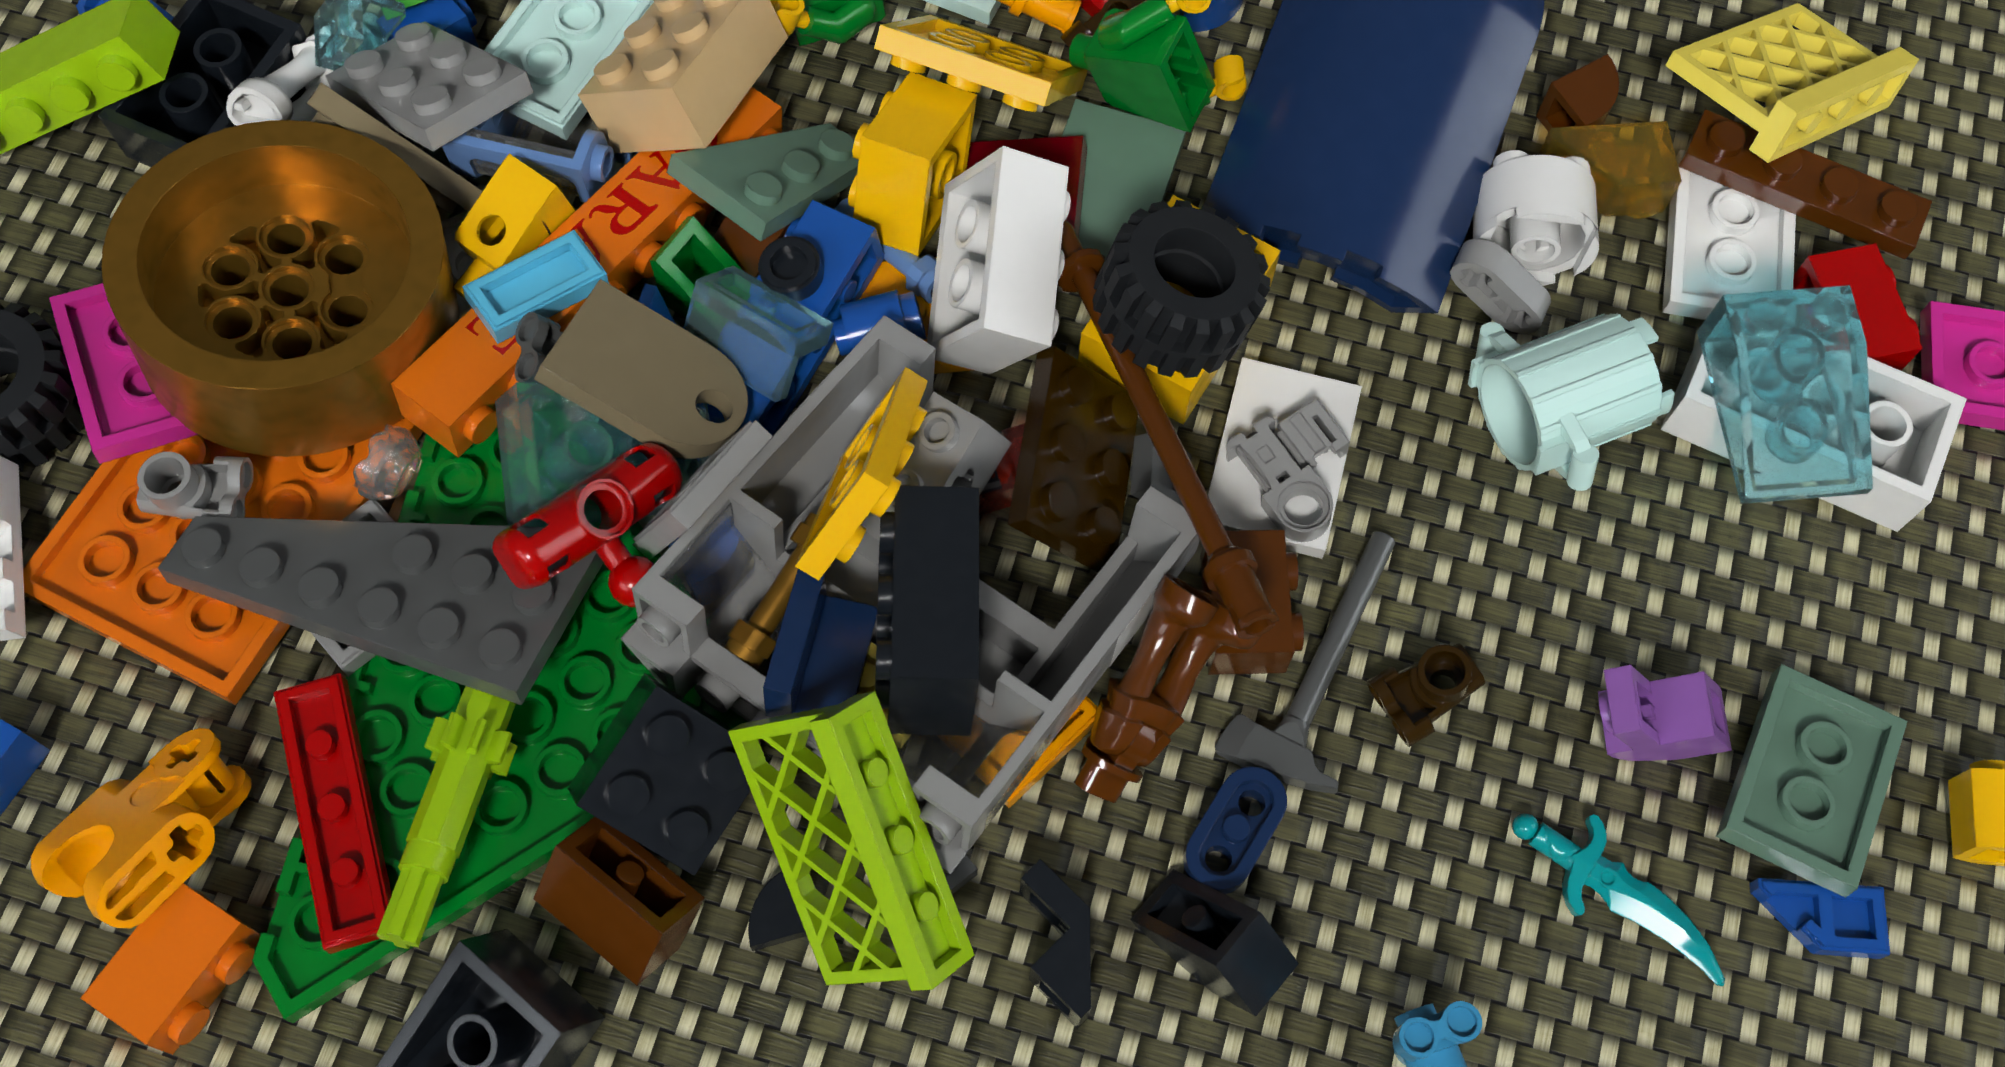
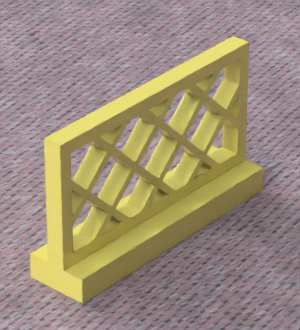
(1852, 86)

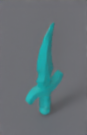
(1619, 889)

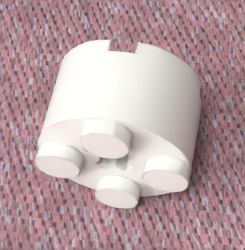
(1540, 212)

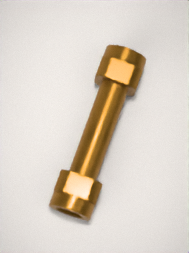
(752, 640)

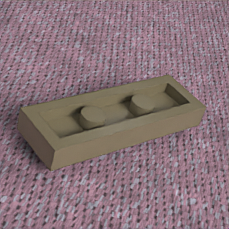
(444, 185)

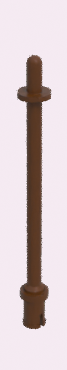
(1229, 568)

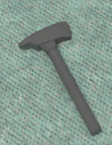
(1285, 748)

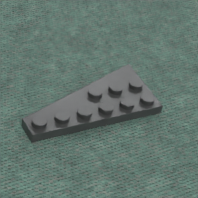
(389, 589)

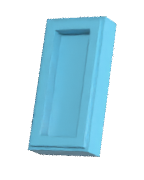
(537, 283)

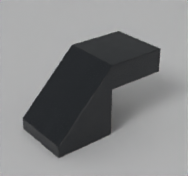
(1065, 968)

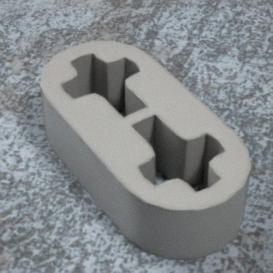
(1500, 286)

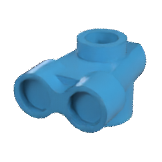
(1433, 1038)

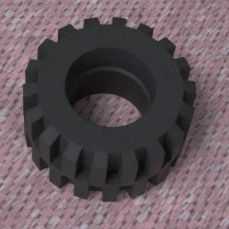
(1201, 256)
(41, 400)

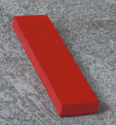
(334, 811)

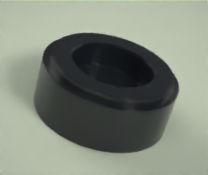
(791, 267)

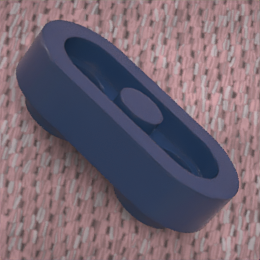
(1234, 833)

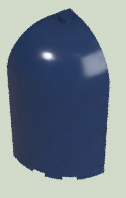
(1375, 136)

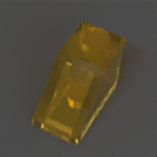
(1628, 161)

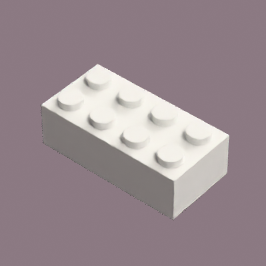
(1908, 428)

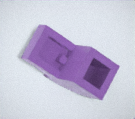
(1662, 717)

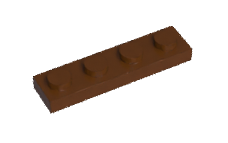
(1808, 186)

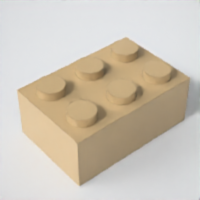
(681, 72)

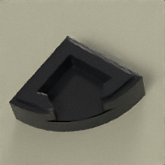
(774, 916)

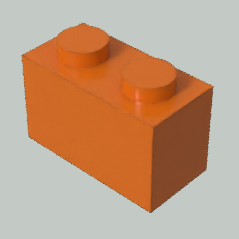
(173, 970)

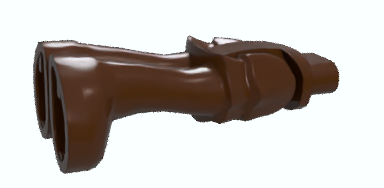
(1135, 718)

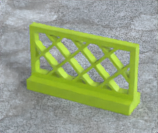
(881, 832)

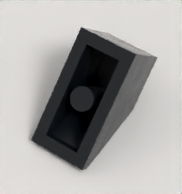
(1217, 941)

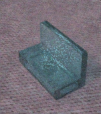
(755, 328)

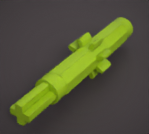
(466, 755)

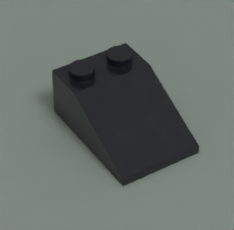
(495, 1009)

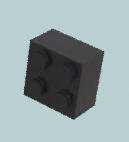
(664, 775)

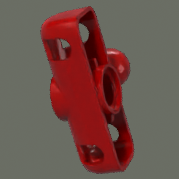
(623, 497)

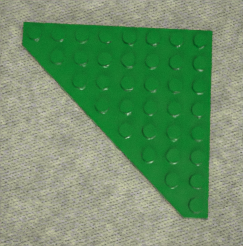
(394, 711)

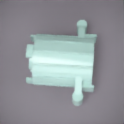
(1568, 392)

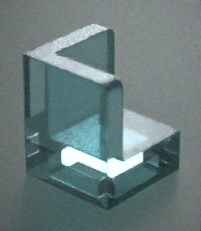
(352, 27)

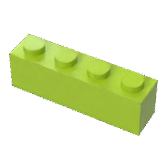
(82, 68)

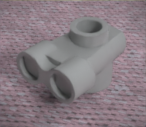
(188, 490)

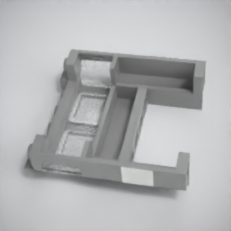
(1027, 670)

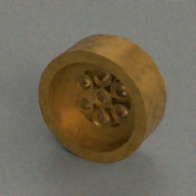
(285, 220)

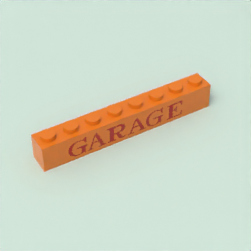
(623, 224)

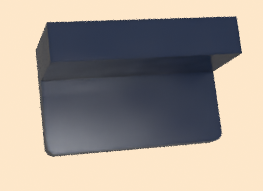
(817, 649)

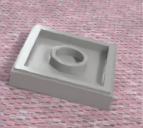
(701, 489)

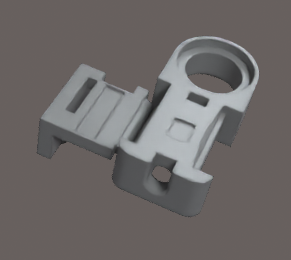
(1291, 454)

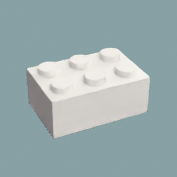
(999, 261)

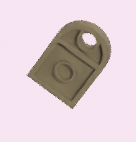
(645, 375)

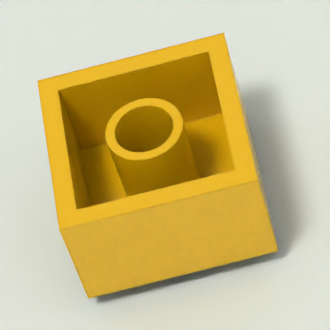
(909, 157)

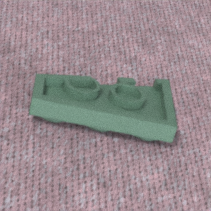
(770, 177)

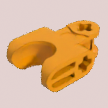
(144, 835)

